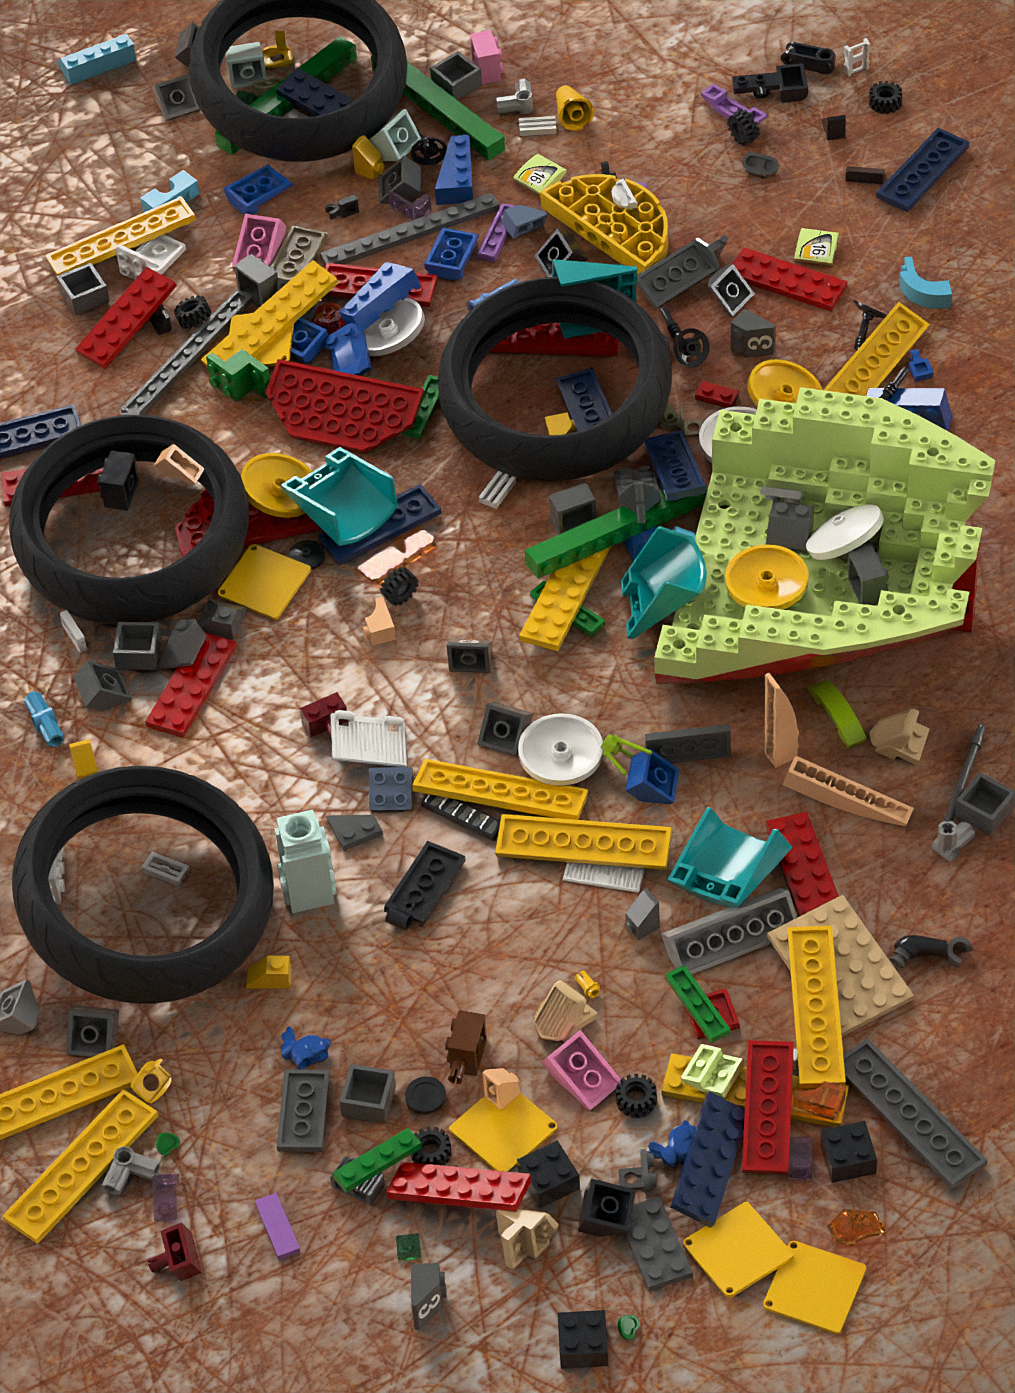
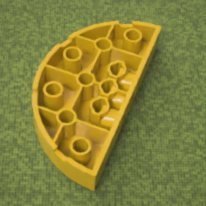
(626, 235)

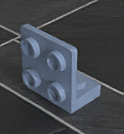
(390, 788)

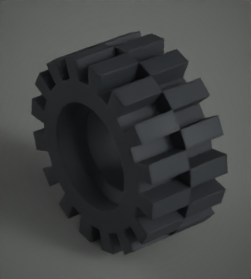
(885, 90)
(743, 127)
(192, 312)
(399, 586)
(636, 1106)
(433, 1137)

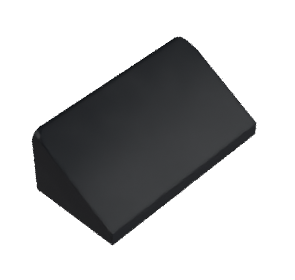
(864, 175)
(161, 321)

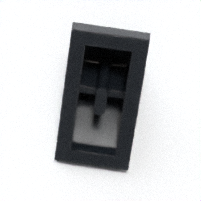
(834, 127)

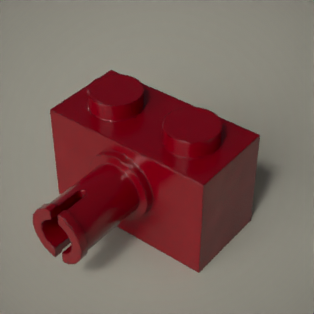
(317, 715)
(179, 1253)

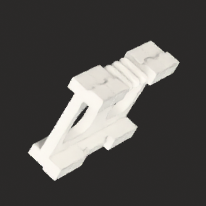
(850, 59)

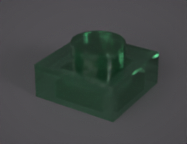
(408, 1246)

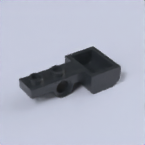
(787, 79)

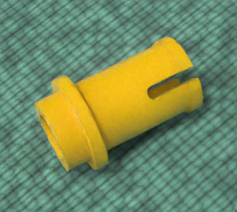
(590, 988)

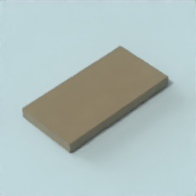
(297, 251)

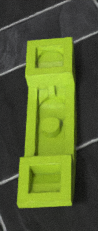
(839, 711)

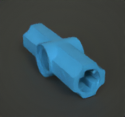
(44, 719)

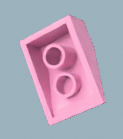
(259, 237)
(582, 1070)

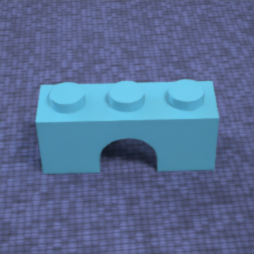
(180, 184)

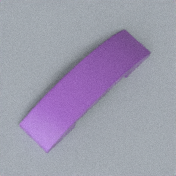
(718, 100)

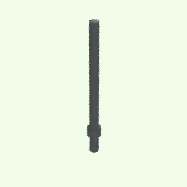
(975, 744)

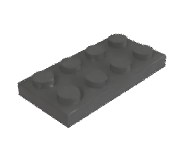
(691, 744)
(303, 1110)
(656, 1246)

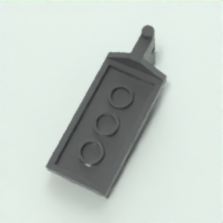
(680, 271)
(637, 489)

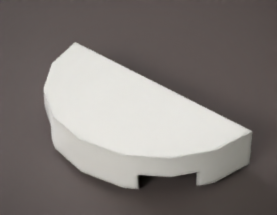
(622, 195)

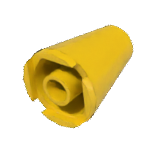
(573, 108)

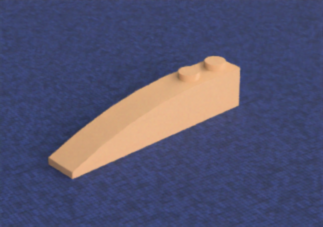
(780, 725)
(844, 793)

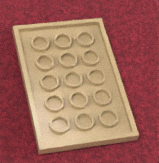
(864, 975)

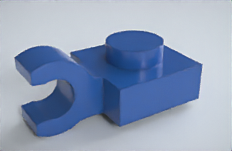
(919, 368)

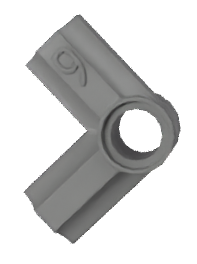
(520, 102)
(952, 839)
(119, 1172)

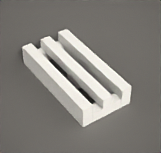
(537, 125)
(494, 487)
(73, 631)
(163, 872)

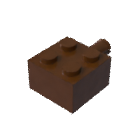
(466, 1044)

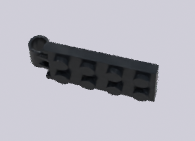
(423, 886)

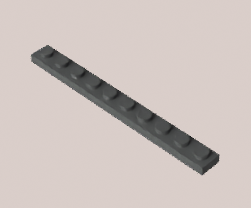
(411, 230)
(187, 353)

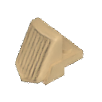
(900, 736)
(562, 1013)
(524, 1234)

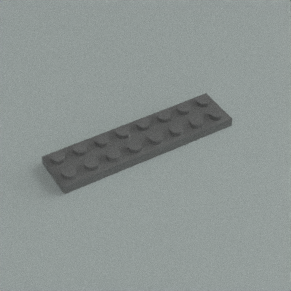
(911, 1114)

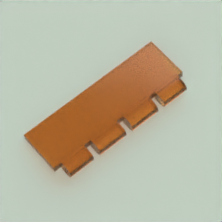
(396, 554)

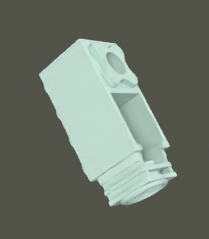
(304, 862)

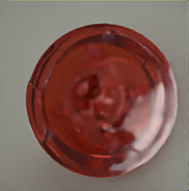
(328, 317)

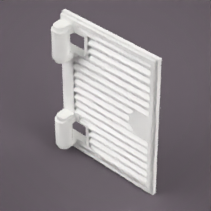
(368, 740)
(605, 876)

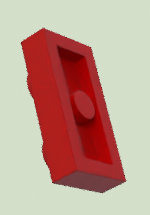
(716, 395)

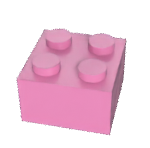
(486, 56)

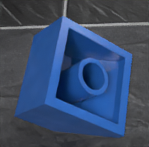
(652, 778)

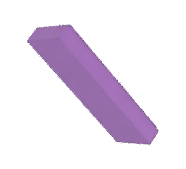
(277, 1226)

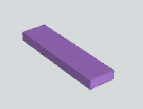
(495, 237)

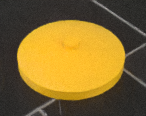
(779, 381)
(263, 479)
(766, 577)

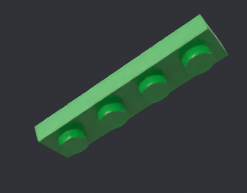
(427, 408)
(584, 620)
(697, 1004)
(377, 1160)

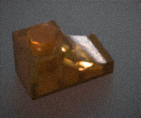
(823, 1101)
(854, 1226)

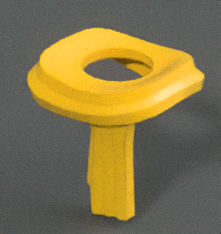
(281, 49)
(162, 1075)

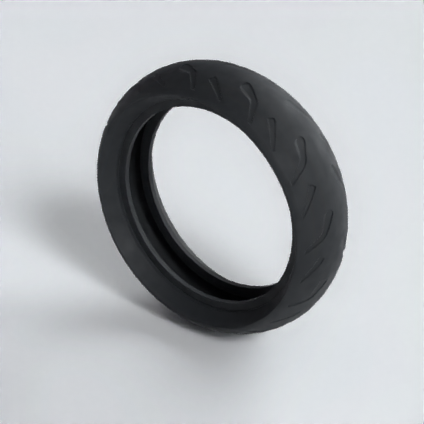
(297, 137)
(564, 455)
(142, 596)
(124, 975)

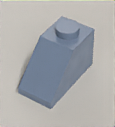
(522, 220)

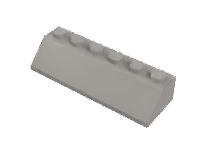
(728, 932)

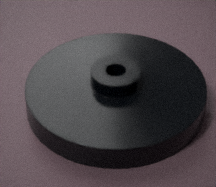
(308, 552)
(425, 1095)

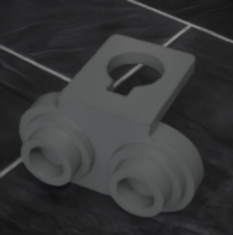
(760, 164)
(647, 1179)

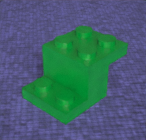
(238, 375)

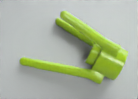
(613, 745)

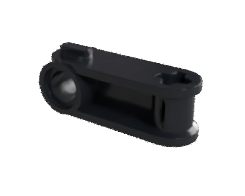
(812, 57)

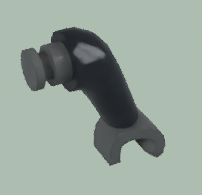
(916, 945)

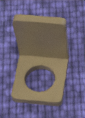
(684, 424)

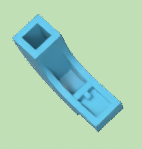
(923, 292)

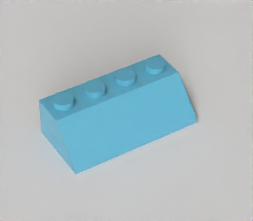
(97, 59)

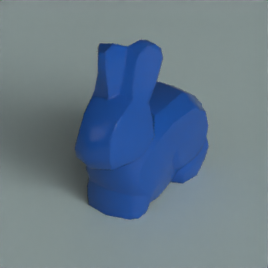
(305, 1050)
(677, 1147)

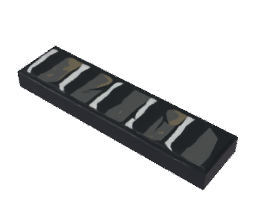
(463, 815)

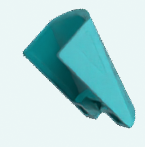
(573, 272)
(345, 496)
(662, 578)
(724, 862)

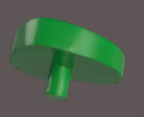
(166, 1142)
(627, 1326)

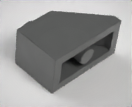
(643, 915)

